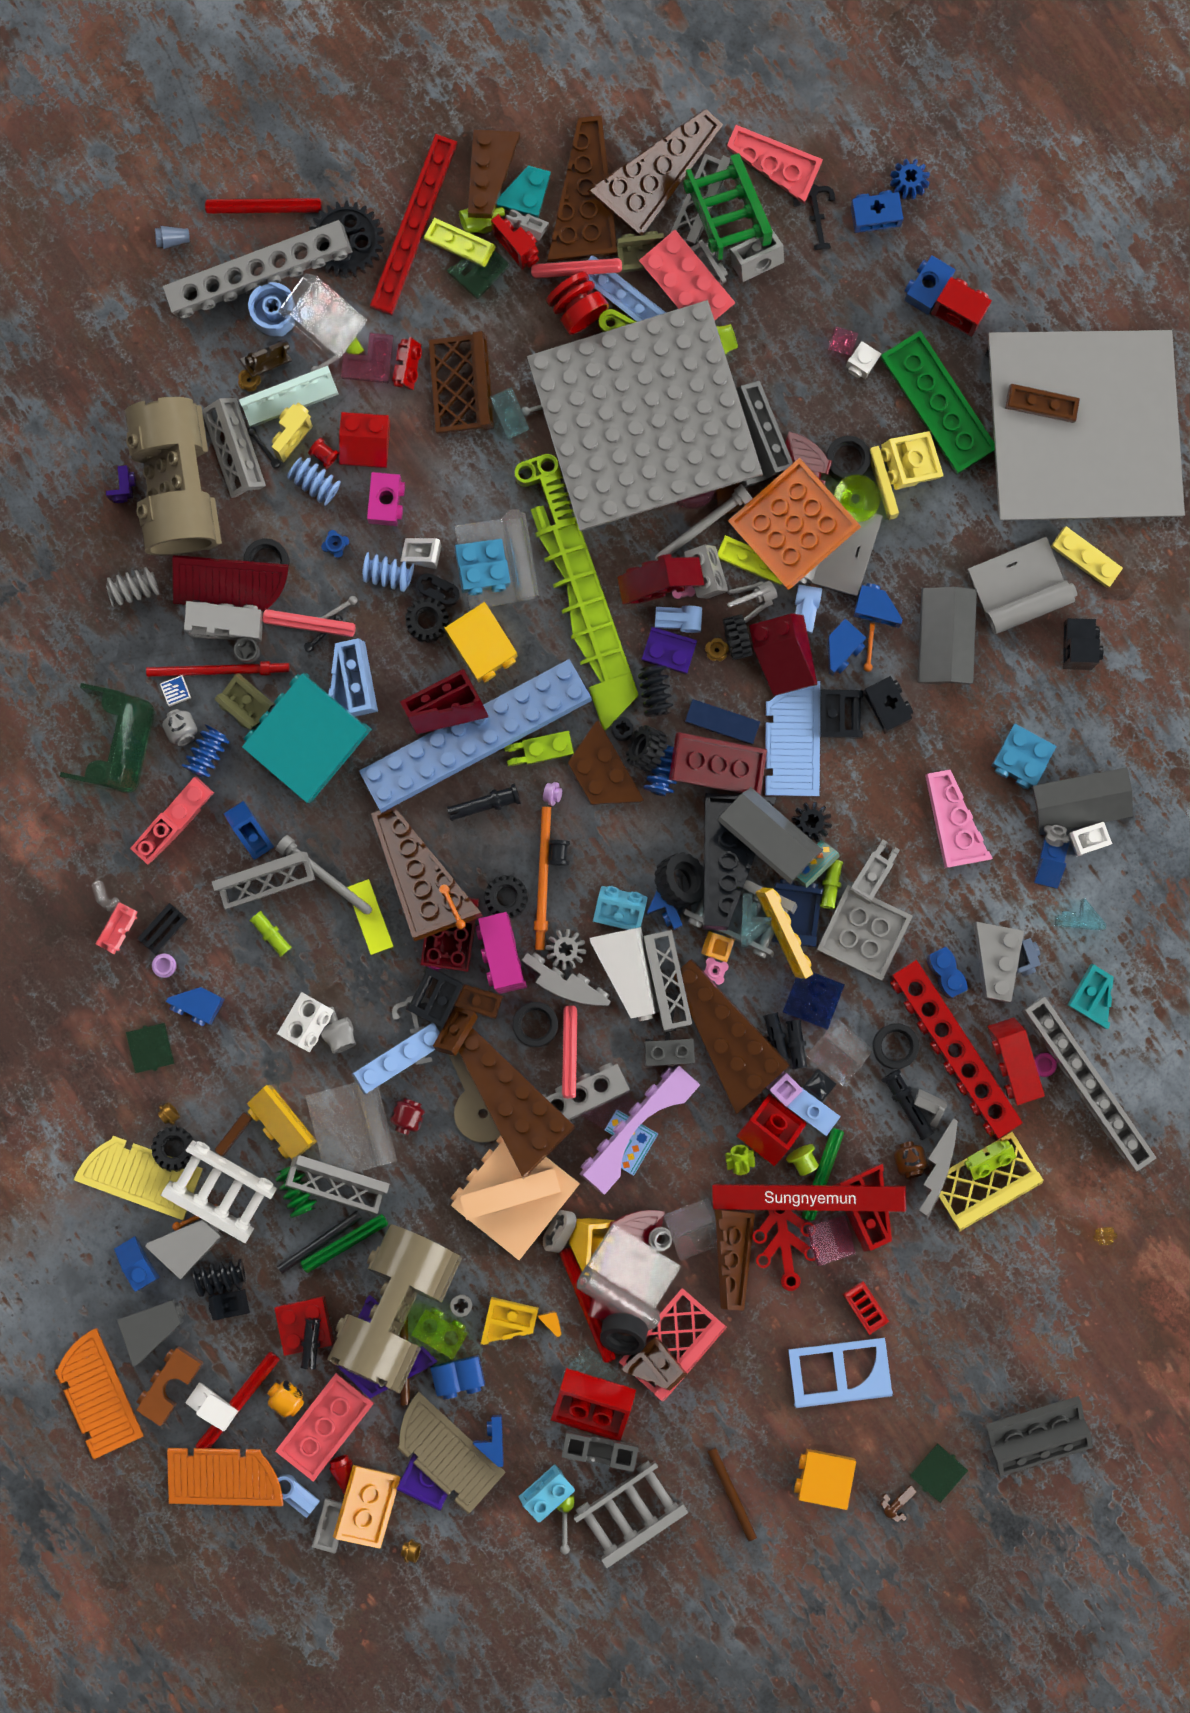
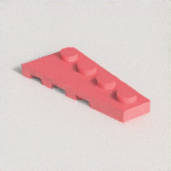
(778, 162)

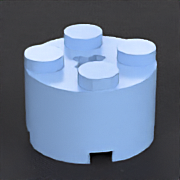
(266, 298)

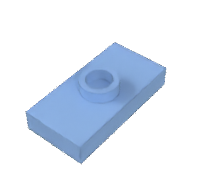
(814, 1112)

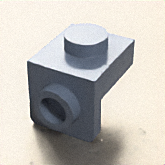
(1030, 953)

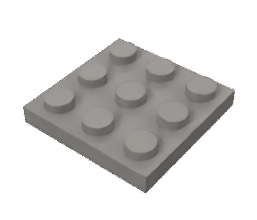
(864, 934)

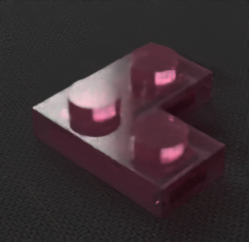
(374, 366)

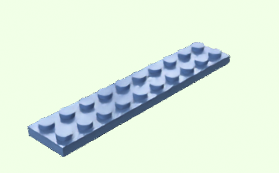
(461, 745)

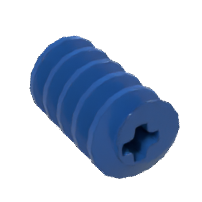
(205, 752)
(661, 781)

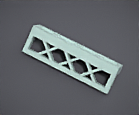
(304, 390)

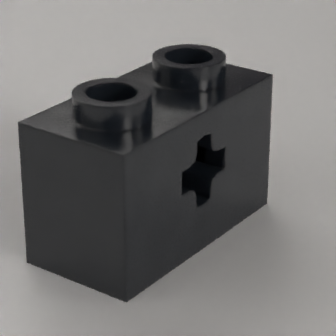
(877, 697)

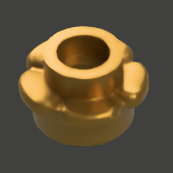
(249, 386)
(717, 643)
(168, 1113)
(411, 1551)

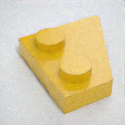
(508, 1320)

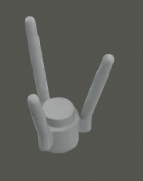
(763, 592)

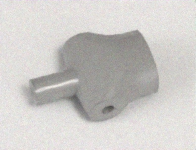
(338, 1034)

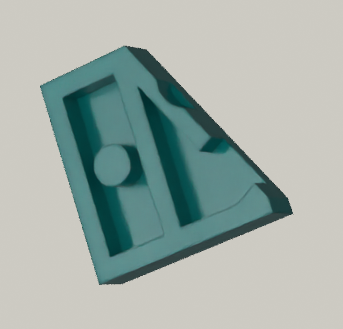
(526, 192)
(1094, 996)

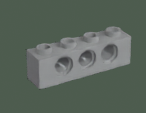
(616, 1088)

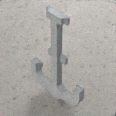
(415, 1020)

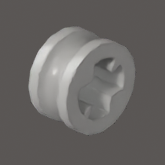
(455, 1300)

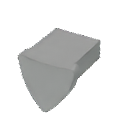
(931, 1103)

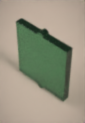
(150, 1048)
(938, 1473)

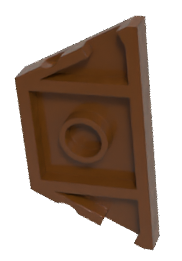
(602, 771)

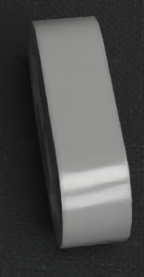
(559, 1231)

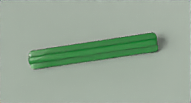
(825, 1165)
(344, 1243)

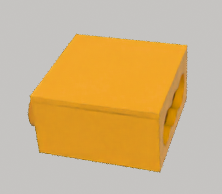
(825, 1479)

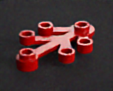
(783, 1239)

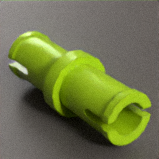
(831, 885)
(270, 933)

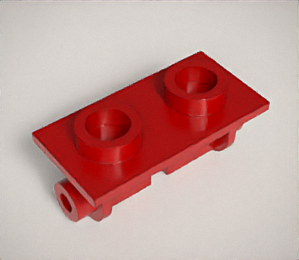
(409, 353)

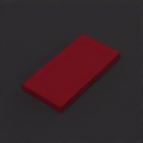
(717, 764)

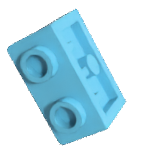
(620, 908)
(546, 1493)

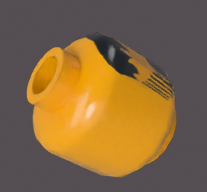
(285, 1398)

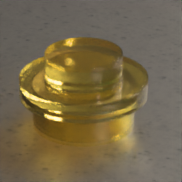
(1105, 1235)

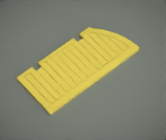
(133, 1176)

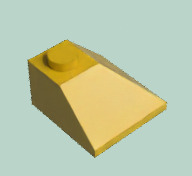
(587, 1238)

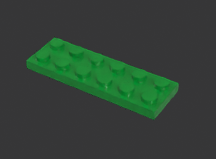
(938, 402)

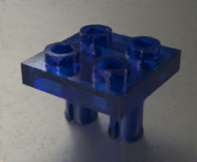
(814, 999)

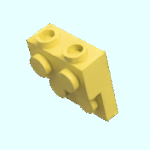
(295, 425)
(911, 460)

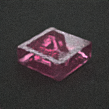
(842, 341)

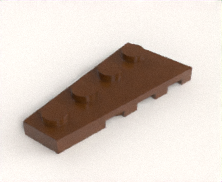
(489, 166)
(733, 1248)

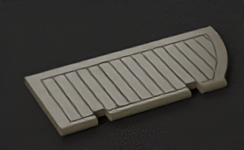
(446, 1454)

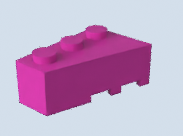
(500, 953)

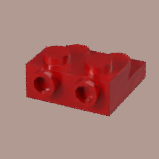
(518, 244)

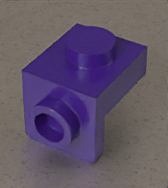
(126, 481)

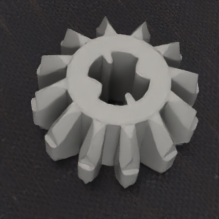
(569, 942)

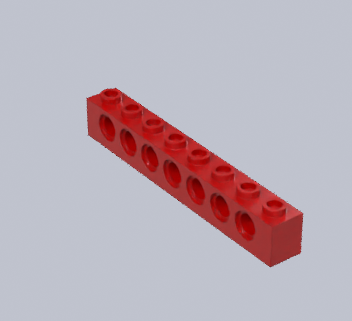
(1008, 1118)

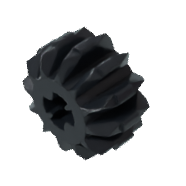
(818, 827)

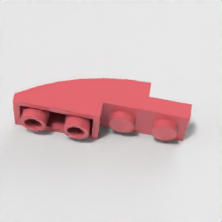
(172, 820)

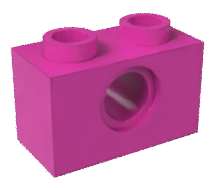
(382, 485)

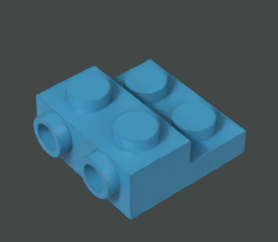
(482, 567)
(1023, 757)

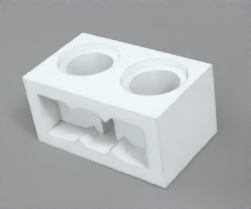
(301, 1020)

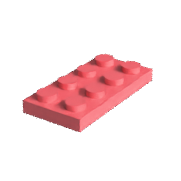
(685, 276)
(324, 1427)

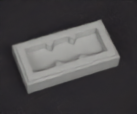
(324, 1534)

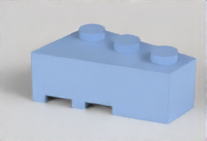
(352, 678)

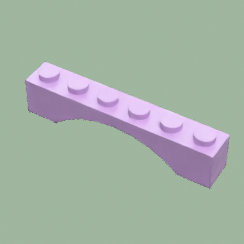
(606, 1165)

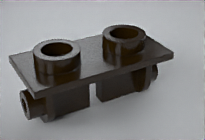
(266, 359)

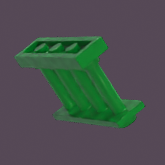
(743, 190)

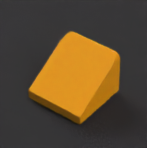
(717, 946)
(552, 1322)

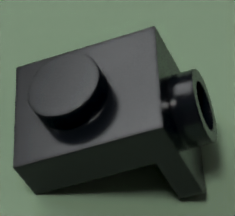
(228, 1304)

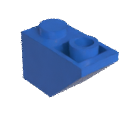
(842, 644)
(197, 1002)

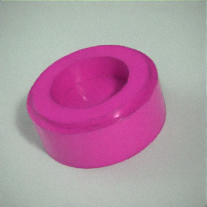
(1045, 1064)

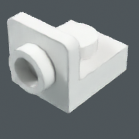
(862, 360)

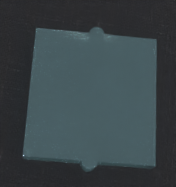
(591, 1364)

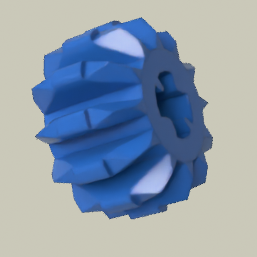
(910, 170)

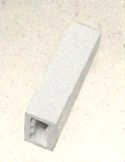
(628, 968)

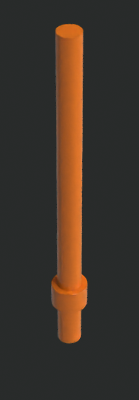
(541, 924)

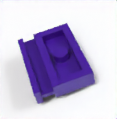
(669, 650)

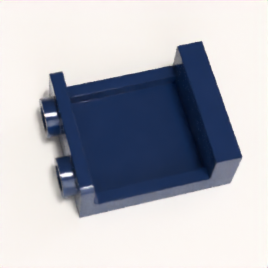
(806, 916)

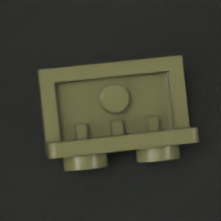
(633, 248)
(244, 702)

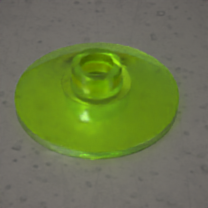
(867, 492)

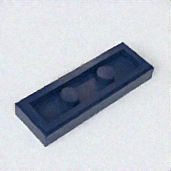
(722, 722)

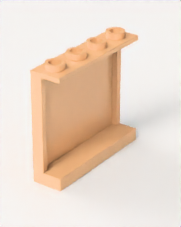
(521, 1224)

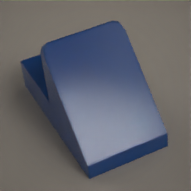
(1051, 865)
(670, 916)
(493, 1448)

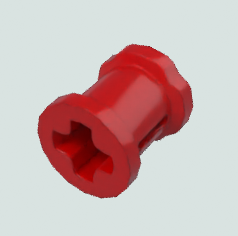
(323, 453)

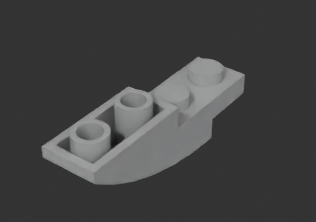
(574, 989)

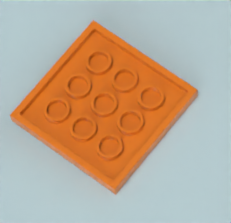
(794, 523)

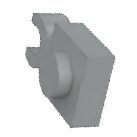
(533, 224)

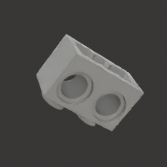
(711, 570)

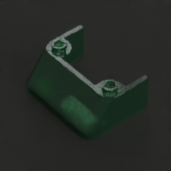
(128, 744)

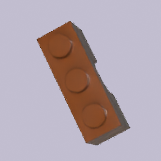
(156, 1403)

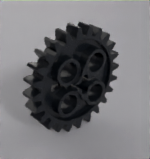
(360, 256)

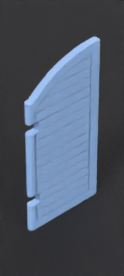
(793, 743)

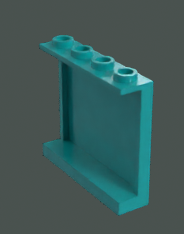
(305, 737)

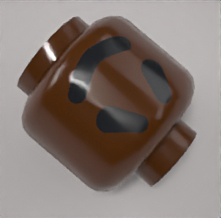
(910, 1160)

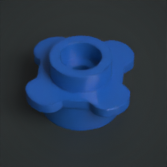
(333, 537)

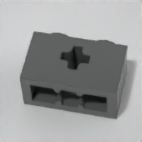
(669, 1052)

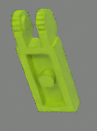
(542, 748)

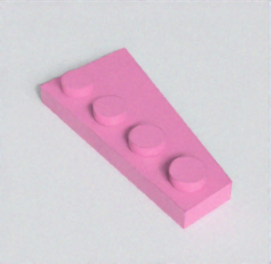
(954, 824)

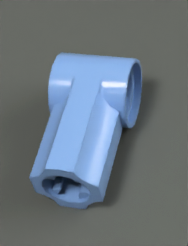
(807, 603)
(686, 618)
(298, 1496)

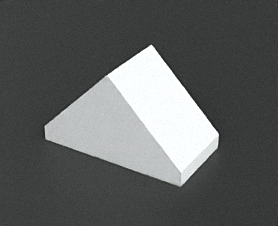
(422, 552)

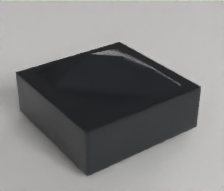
(819, 1085)

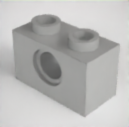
(752, 259)

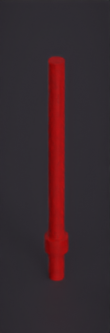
(264, 668)

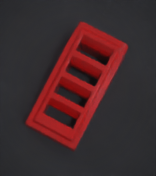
(849, 1294)

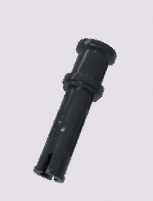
(495, 800)
(902, 1094)

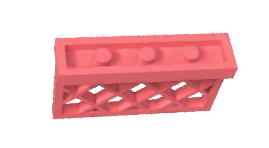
(697, 1348)

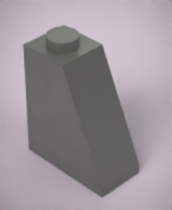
(149, 1328)

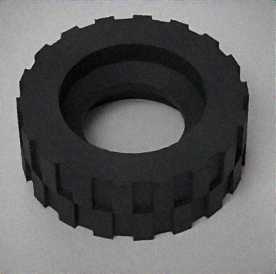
(667, 886)

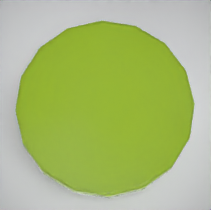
(803, 1159)

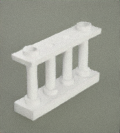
(198, 1203)

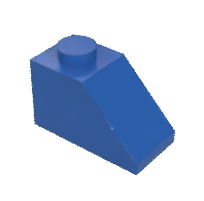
(876, 606)
(248, 830)
(136, 1264)

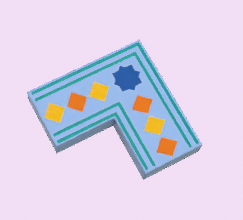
(638, 1143)

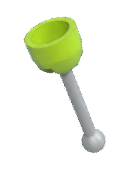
(354, 348)
(565, 1507)

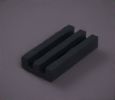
(142, 938)

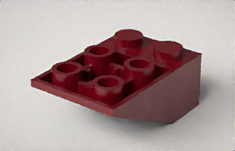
(451, 947)

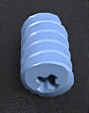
(313, 480)
(387, 572)

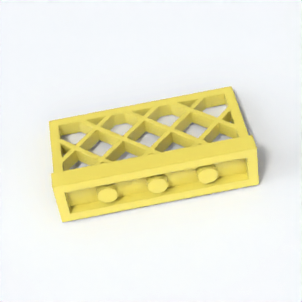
(996, 1200)

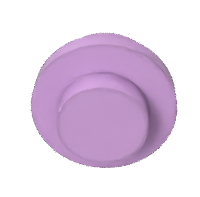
(552, 793)
(164, 965)

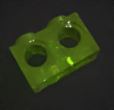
(437, 1338)

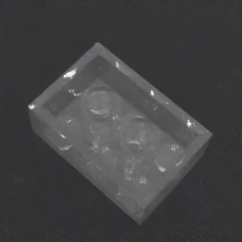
(322, 315)

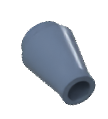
(171, 236)

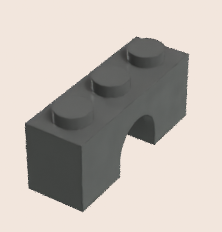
(599, 1449)

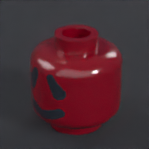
(407, 1116)

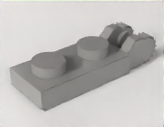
(873, 874)

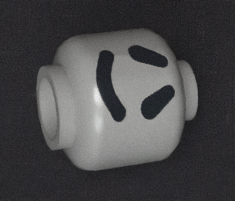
(180, 727)

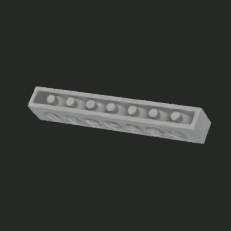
(178, 291)
(1088, 1084)

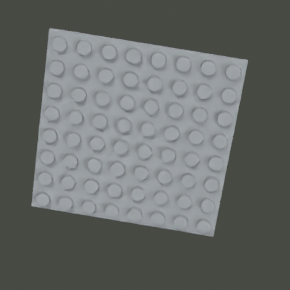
(644, 415)
(1125, 439)

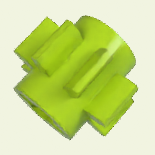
(740, 1159)

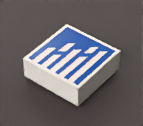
(175, 690)

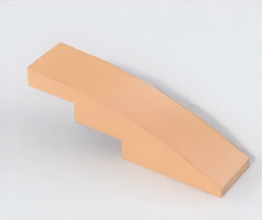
(510, 1194)

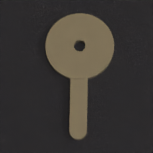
(468, 1107)

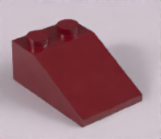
(784, 653)

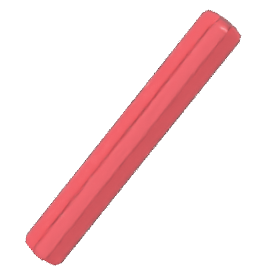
(571, 268)
(308, 623)
(569, 1052)

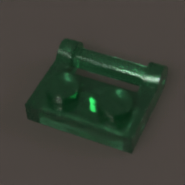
(479, 278)

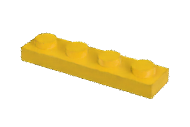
(786, 937)

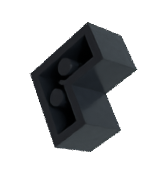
(1081, 644)

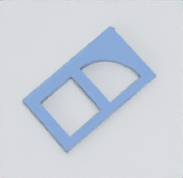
(874, 1386)

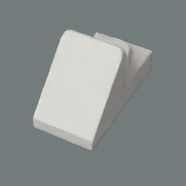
(1089, 839)
(211, 1407)

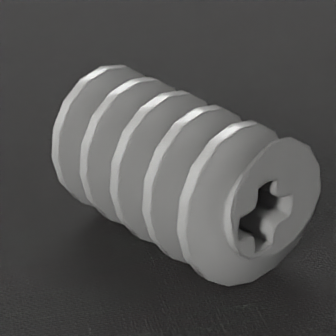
(132, 586)

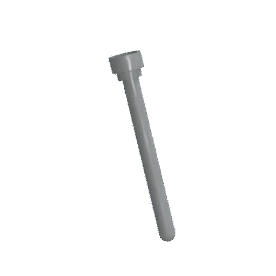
(739, 497)
(287, 847)

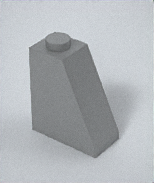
(185, 1247)

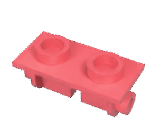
(116, 927)

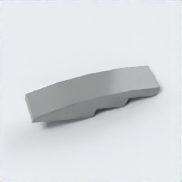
(941, 1161)

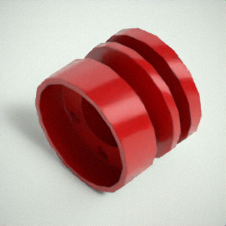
(576, 301)

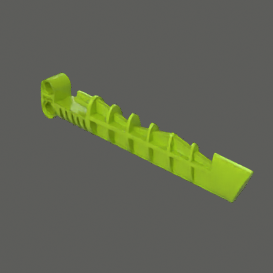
(589, 612)

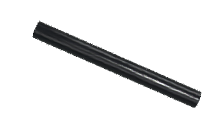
(319, 1242)

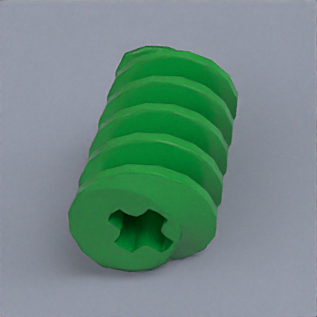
(299, 1199)

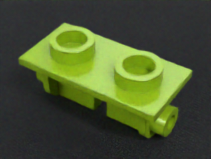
(1000, 1155)

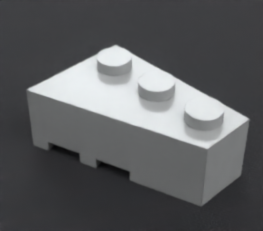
(223, 621)
(998, 959)

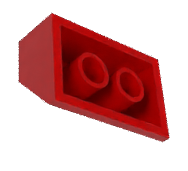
(593, 1404)

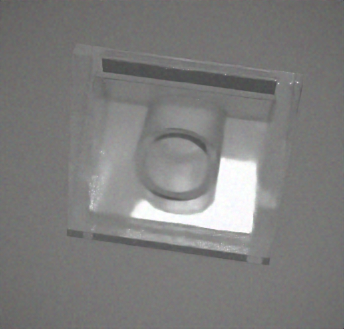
(840, 1052)
(692, 1228)

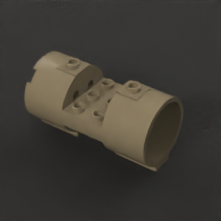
(168, 440)
(412, 1268)

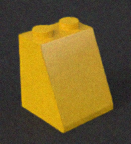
(481, 643)

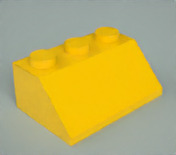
(280, 1122)

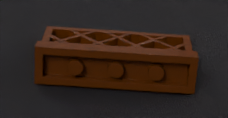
(481, 379)

